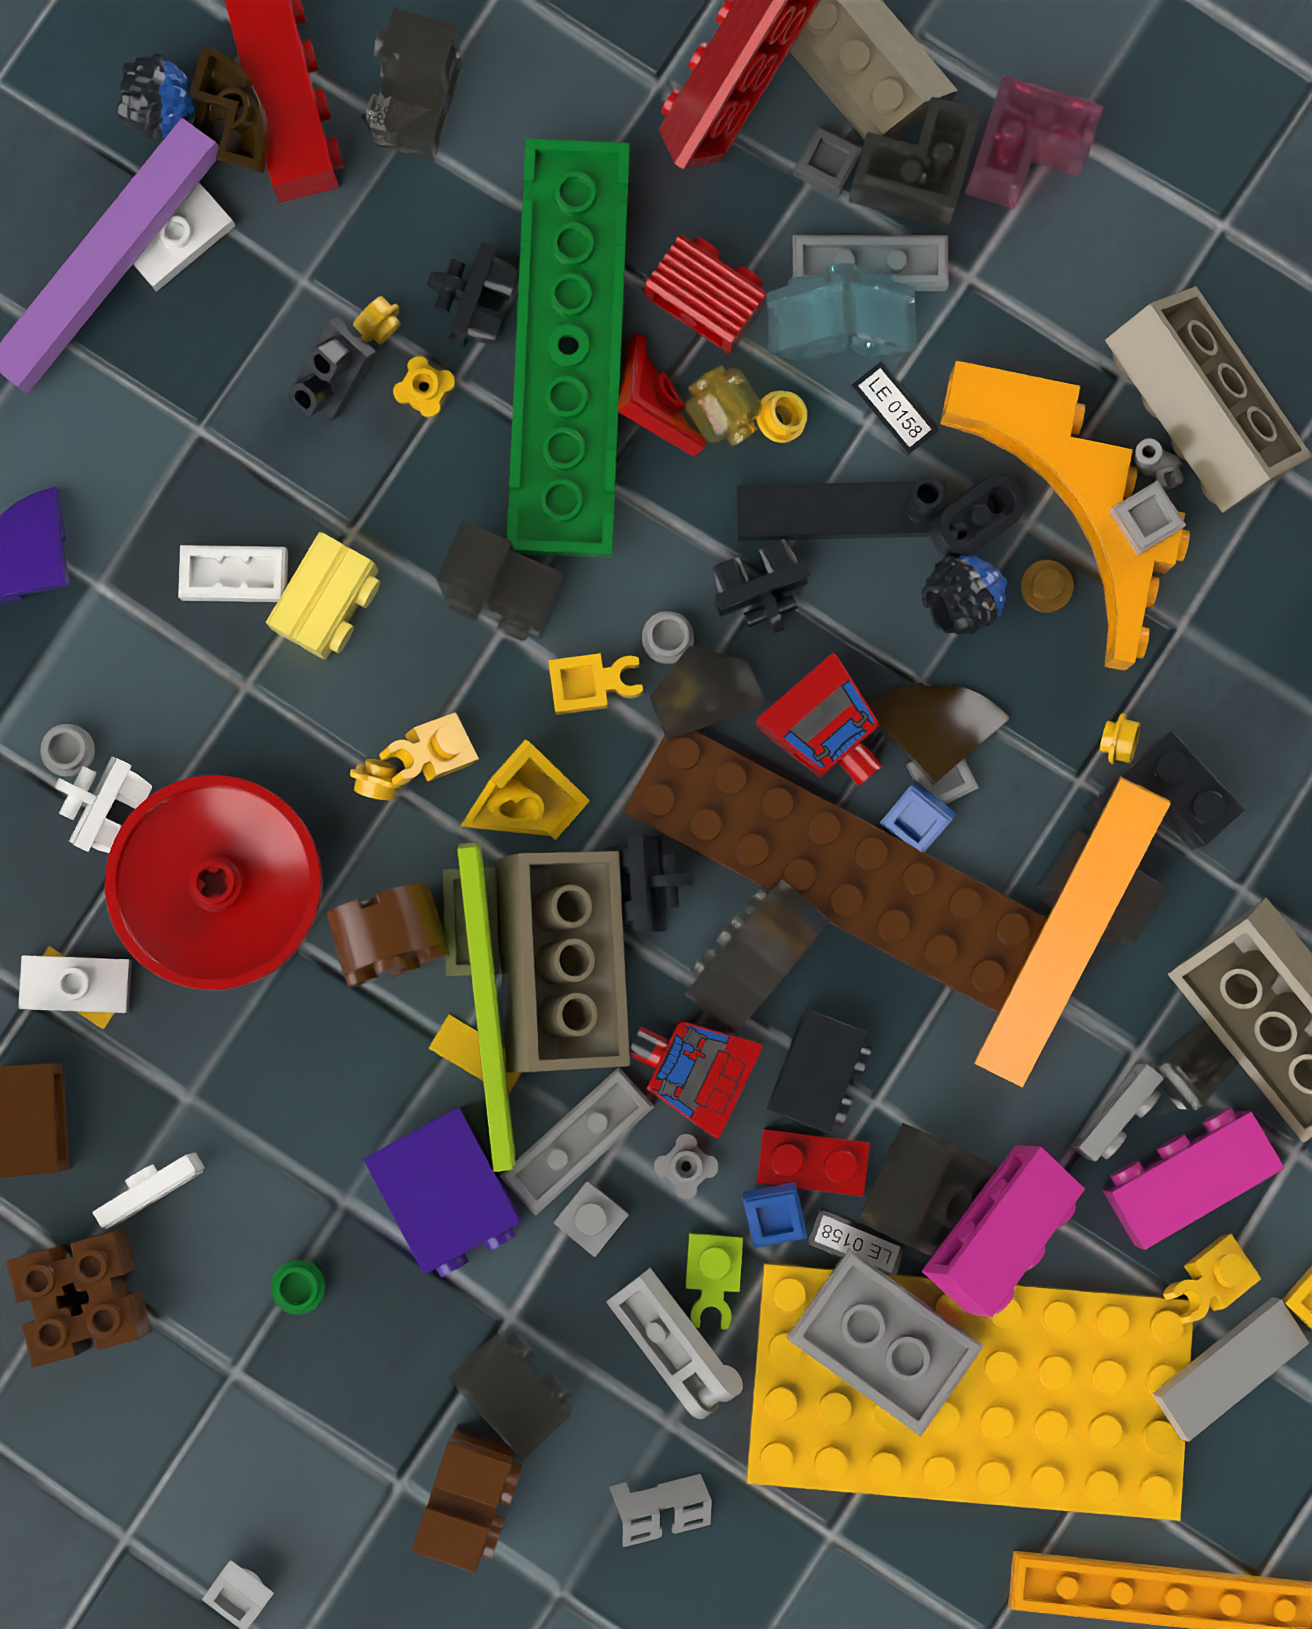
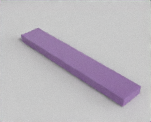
(105, 254)

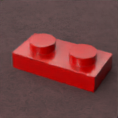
(813, 1162)

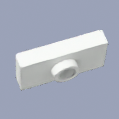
(183, 238)
(232, 573)
(75, 984)
(148, 1187)

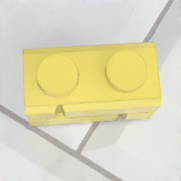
(324, 597)

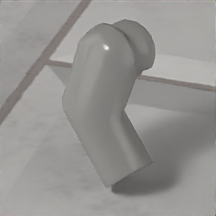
(1157, 462)

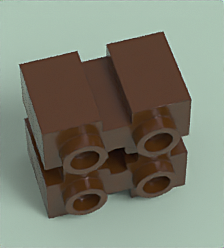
(60, 1325)
(461, 1510)

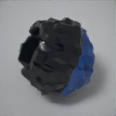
(153, 96)
(964, 594)

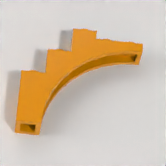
(1035, 424)

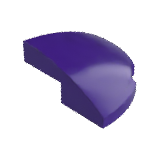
(32, 546)

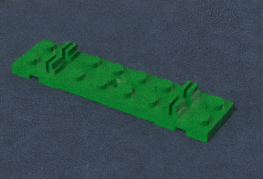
(564, 402)

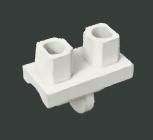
(115, 783)

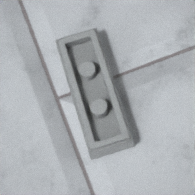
(909, 259)
(577, 1141)
(1230, 1369)

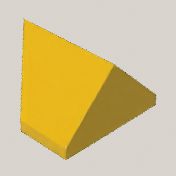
(527, 797)

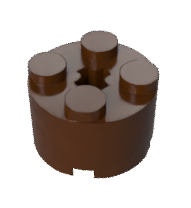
(387, 934)

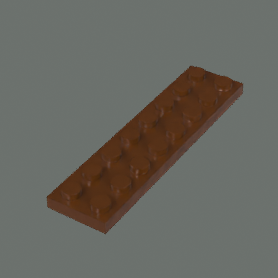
(838, 863)

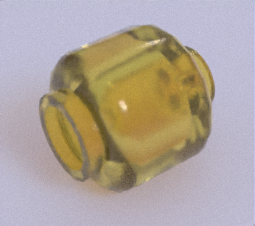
(723, 405)

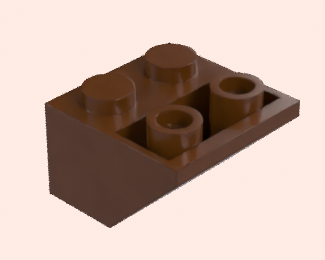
(33, 1120)

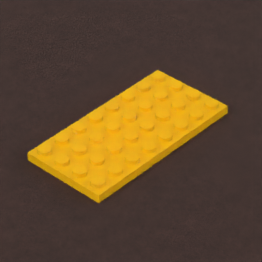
(1040, 1420)

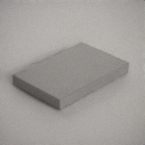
(884, 1342)

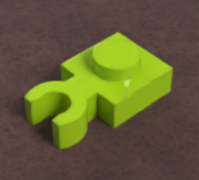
(714, 1268)

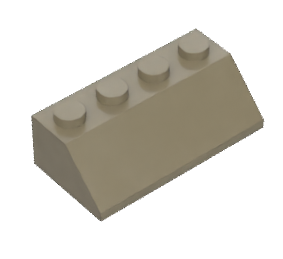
(870, 66)
(1207, 398)
(562, 961)
(1257, 999)

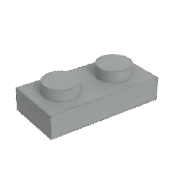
(1133, 1096)

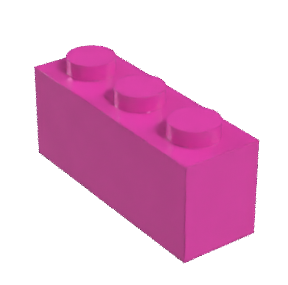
(1191, 1176)
(1004, 1231)

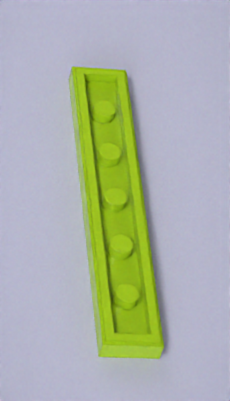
(487, 1006)

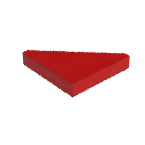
(653, 400)

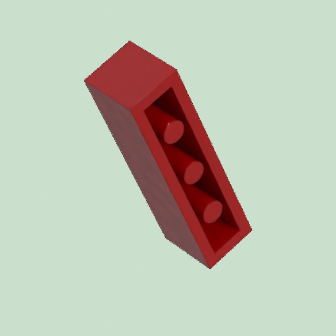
(280, 66)

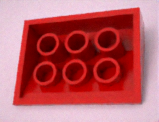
(730, 77)

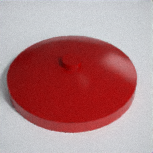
(213, 883)

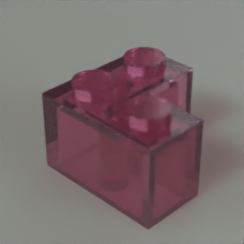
(1028, 127)

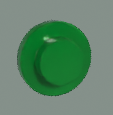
(298, 1287)

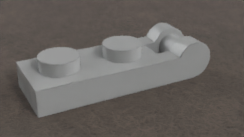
(674, 1345)

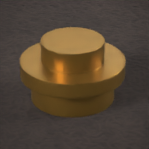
(1046, 586)

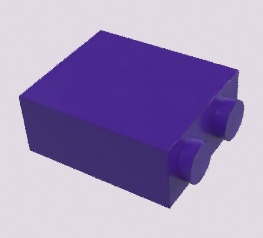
(444, 1192)

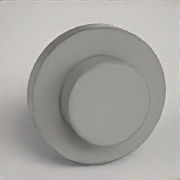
(667, 637)
(67, 750)

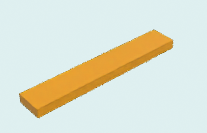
(1072, 931)
(1156, 1594)

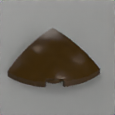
(230, 111)
(936, 724)

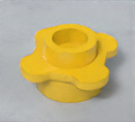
(427, 401)
(375, 779)

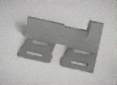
(666, 1495)

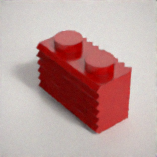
(706, 292)

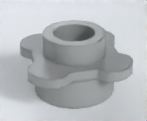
(701, 1166)

